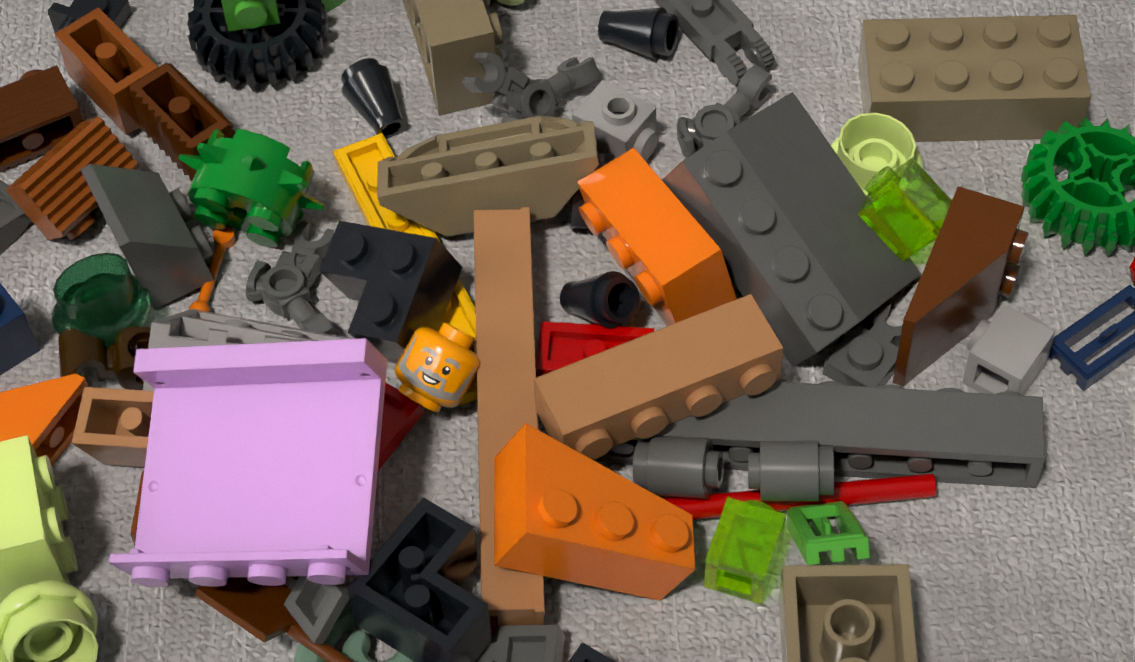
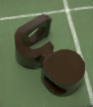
(83, 351)

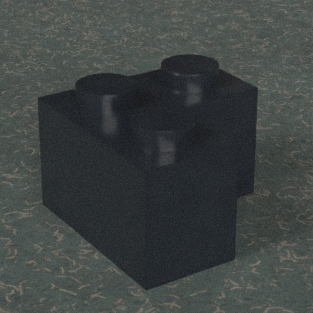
(396, 277)
(416, 593)

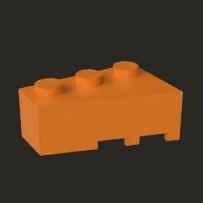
(655, 239)
(585, 522)

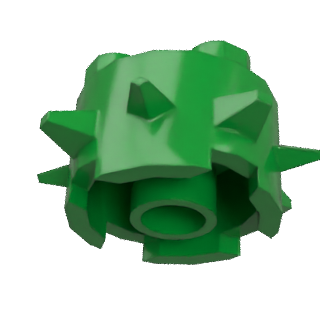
(249, 186)

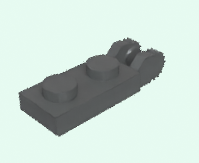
(717, 29)

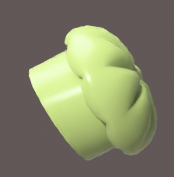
(872, 143)
(48, 624)

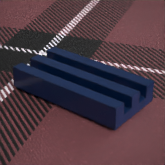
(1076, 361)

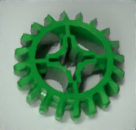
(1091, 201)

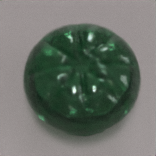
(100, 298)

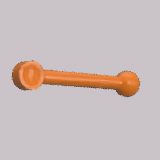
(223, 240)

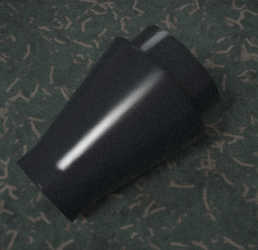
(641, 30)
(372, 94)
(603, 299)

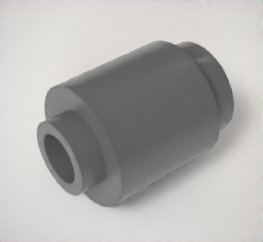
(678, 466)
(791, 470)

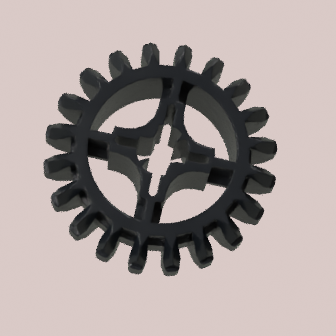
(260, 52)

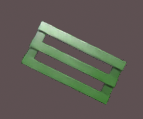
(810, 545)

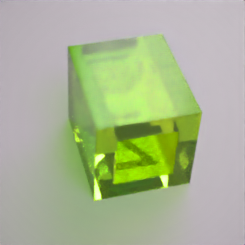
(904, 208)
(744, 549)

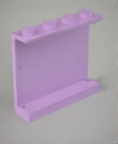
(259, 462)

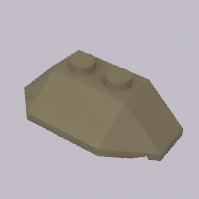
(489, 168)

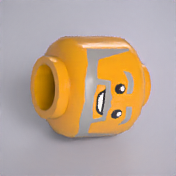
(437, 367)

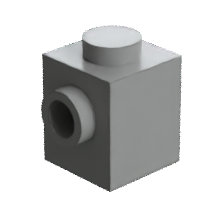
(619, 120)
(1007, 352)

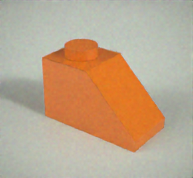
(44, 413)

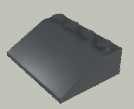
(790, 226)

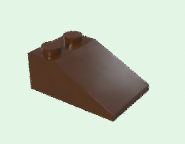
(963, 279)

